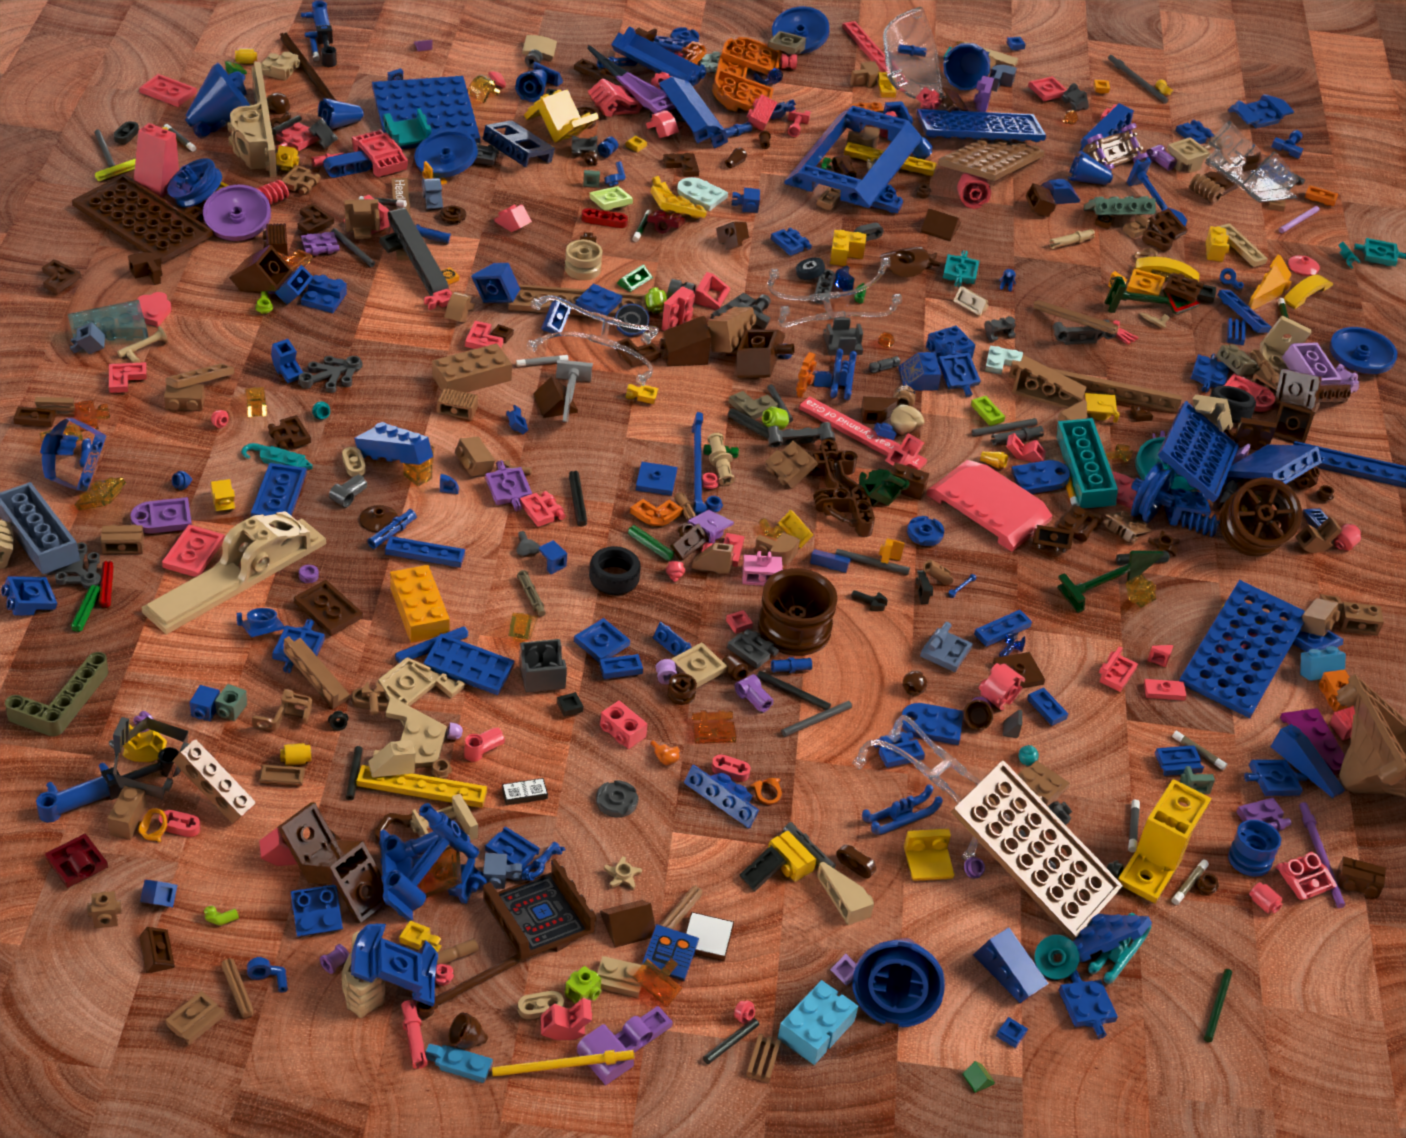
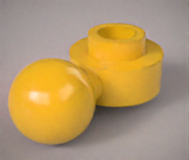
(1162, 86)

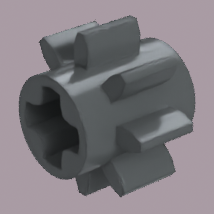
(1061, 811)

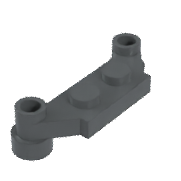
(1079, 335)
(805, 435)

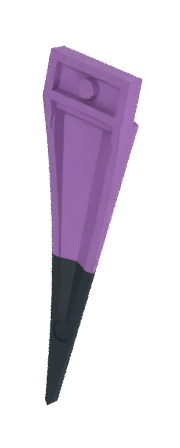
(645, 93)

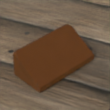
(156, 949)

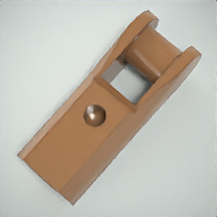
(938, 572)

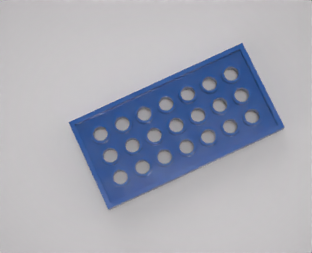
(980, 125)
(1198, 451)
(1257, 645)

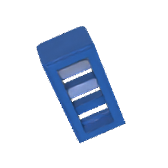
(1314, 517)

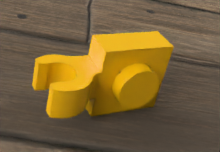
(644, 393)
(416, 934)

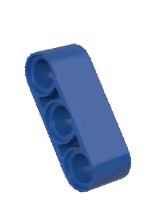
(347, 164)

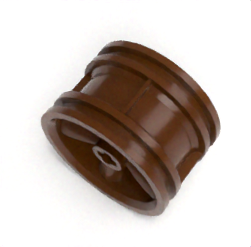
(799, 629)

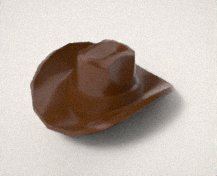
(907, 261)

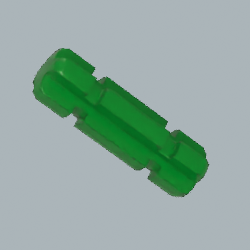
(733, 450)

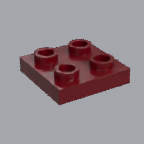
(658, 216)
(76, 860)

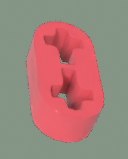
(731, 767)
(180, 822)

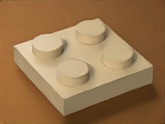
(700, 664)

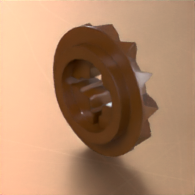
(448, 214)

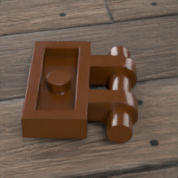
(1170, 223)
(1183, 287)
(294, 430)

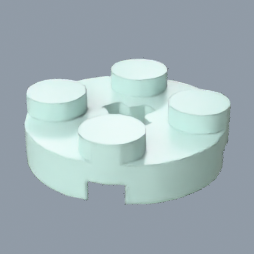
(710, 61)

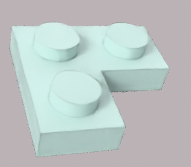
(1000, 356)

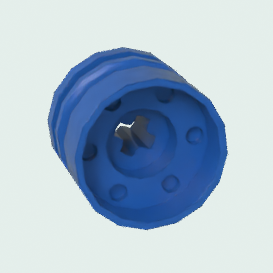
(1254, 848)

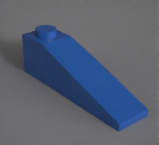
(1302, 754)

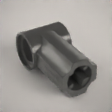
(345, 493)

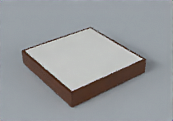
(713, 935)

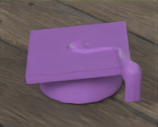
(712, 524)

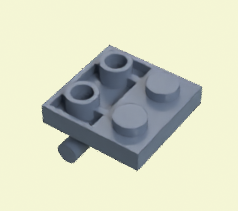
(946, 648)

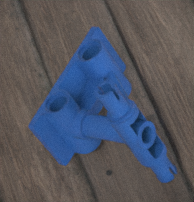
(405, 867)

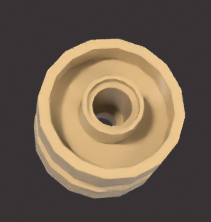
(583, 260)

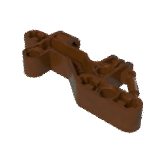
(841, 492)

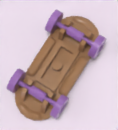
(1116, 148)

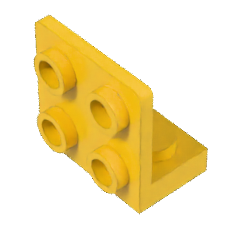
(928, 854)

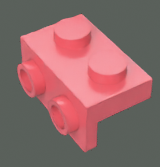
(1117, 670)

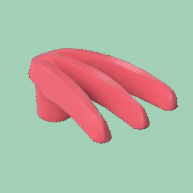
(1123, 335)

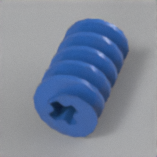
(1200, 522)

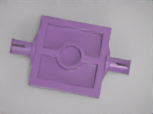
(508, 485)

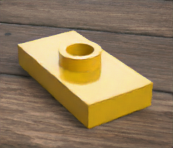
(795, 527)

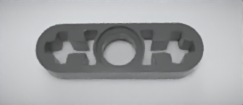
(825, 282)

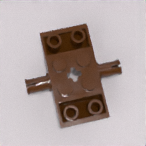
(759, 352)

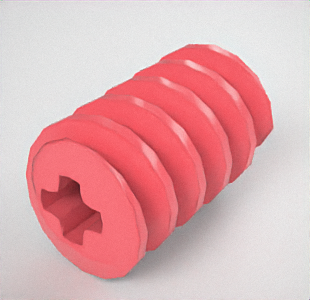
(274, 191)

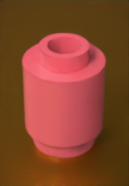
(1266, 898)

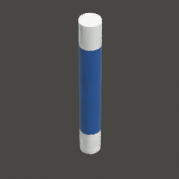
(314, 49)

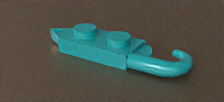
(277, 455)

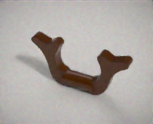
(390, 818)

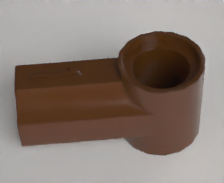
(844, 165)

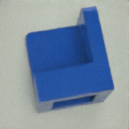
(555, 556)
(158, 893)

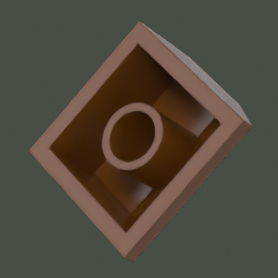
(1293, 422)

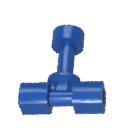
(1289, 145)

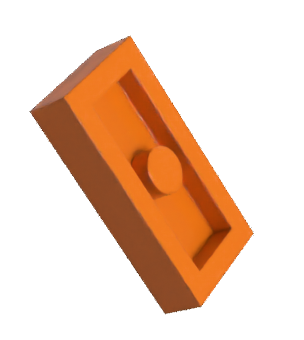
(1321, 195)

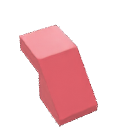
(906, 452)
(1029, 452)

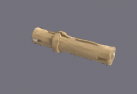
(1077, 237)

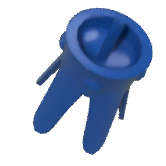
(1008, 277)

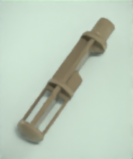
(529, 589)

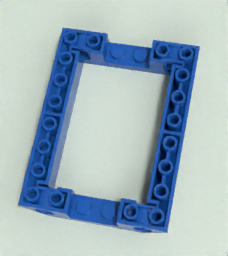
(853, 190)

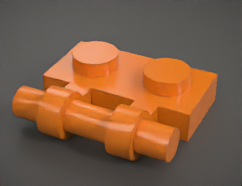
(805, 374)

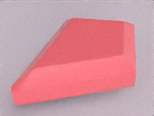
(497, 77)

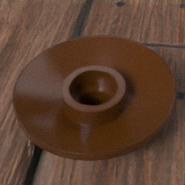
(377, 517)

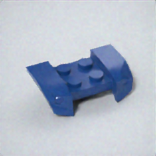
(1265, 112)
(394, 963)

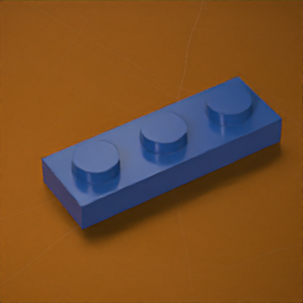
(1002, 627)

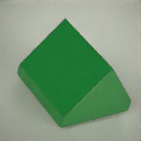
(978, 1077)

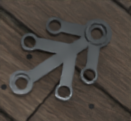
(351, 365)
(85, 578)

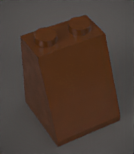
(261, 271)
(687, 343)

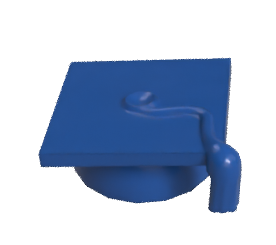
(260, 622)

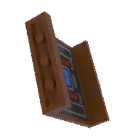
(540, 912)

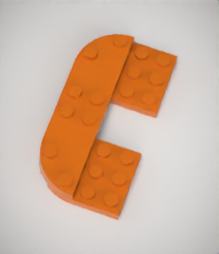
(736, 57)

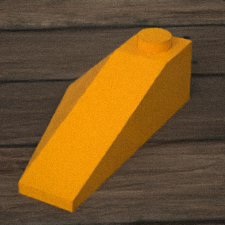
(1272, 285)

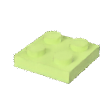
(611, 198)

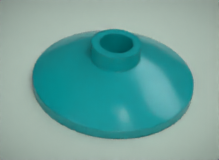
(1048, 949)

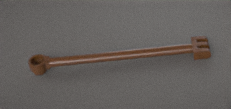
(472, 982)

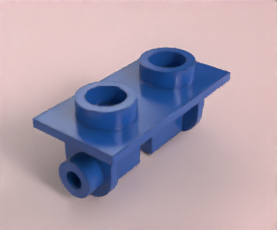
(670, 640)

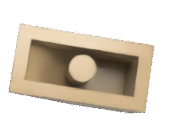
(394, 759)

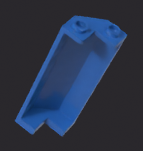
(656, 57)
(694, 111)

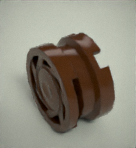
(681, 688)

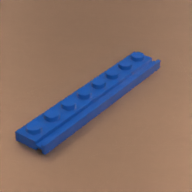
(1361, 466)

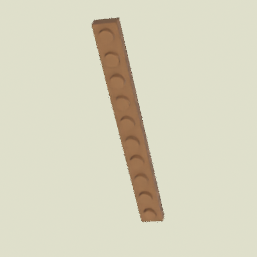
(1122, 391)

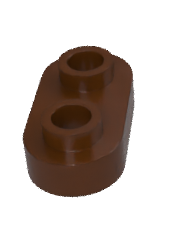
(1157, 240)
(856, 861)

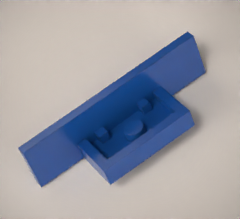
(724, 794)

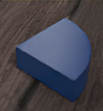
(448, 485)

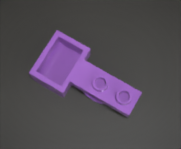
(634, 1035)

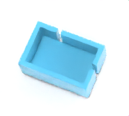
(817, 1022)

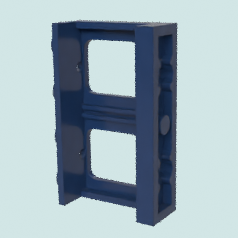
(517, 137)

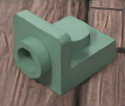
(1200, 782)

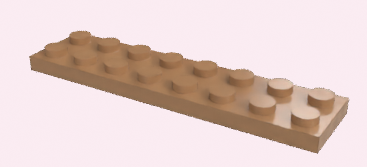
(529, 292)

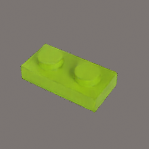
(988, 410)

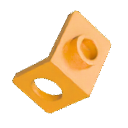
(428, 173)

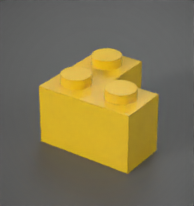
(846, 245)

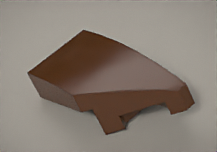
(1252, 162)

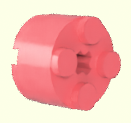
(973, 190)
(1001, 686)

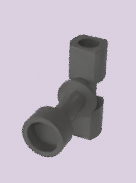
(761, 303)

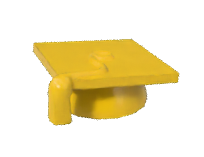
(1101, 406)

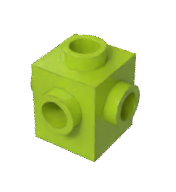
(583, 984)

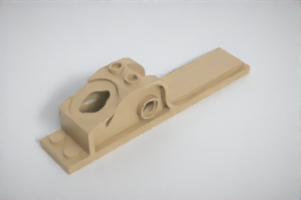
(253, 136)
(227, 579)

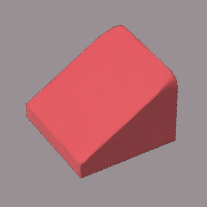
(1160, 654)

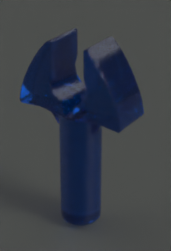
(1010, 638)

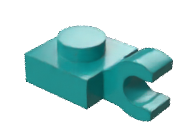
(1347, 253)

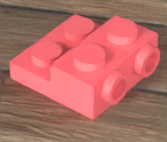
(678, 308)

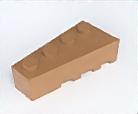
(729, 328)

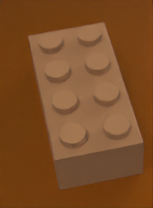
(472, 369)

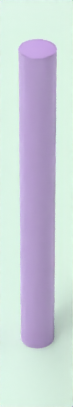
(1299, 219)

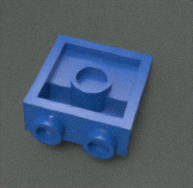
(324, 293)
(28, 594)

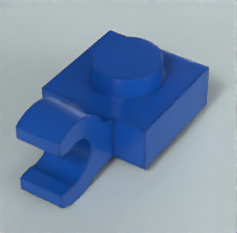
(516, 421)

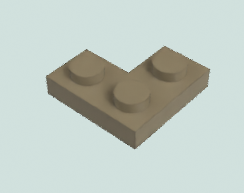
(750, 407)

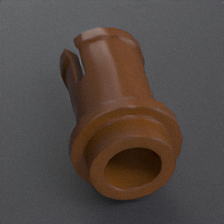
(765, 138)

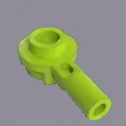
(264, 304)

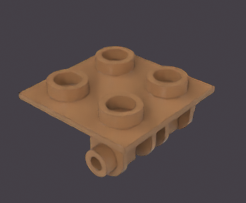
(1126, 525)

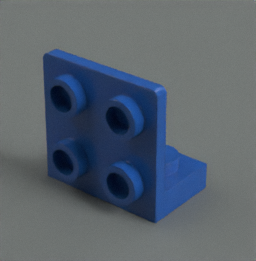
(1188, 502)

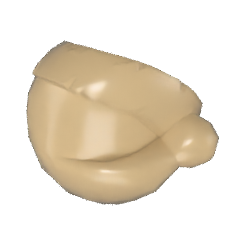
(906, 419)

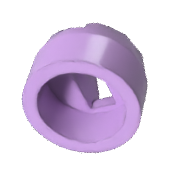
(454, 731)

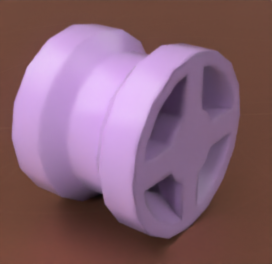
(665, 669)

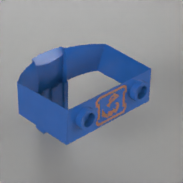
(60, 444)

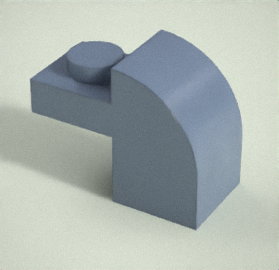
(1002, 75)
(432, 193)

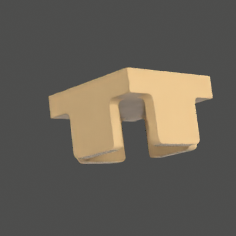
(1188, 152)
(1215, 410)

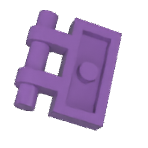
(319, 243)
(1265, 811)

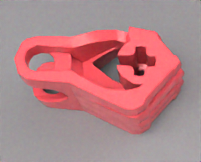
(612, 99)

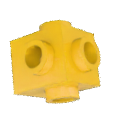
(287, 158)

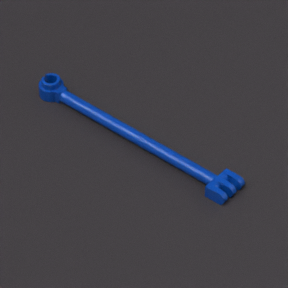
(698, 507)

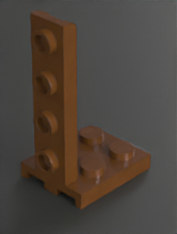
(1306, 390)

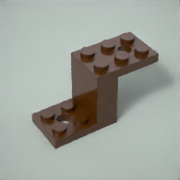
(334, 861)

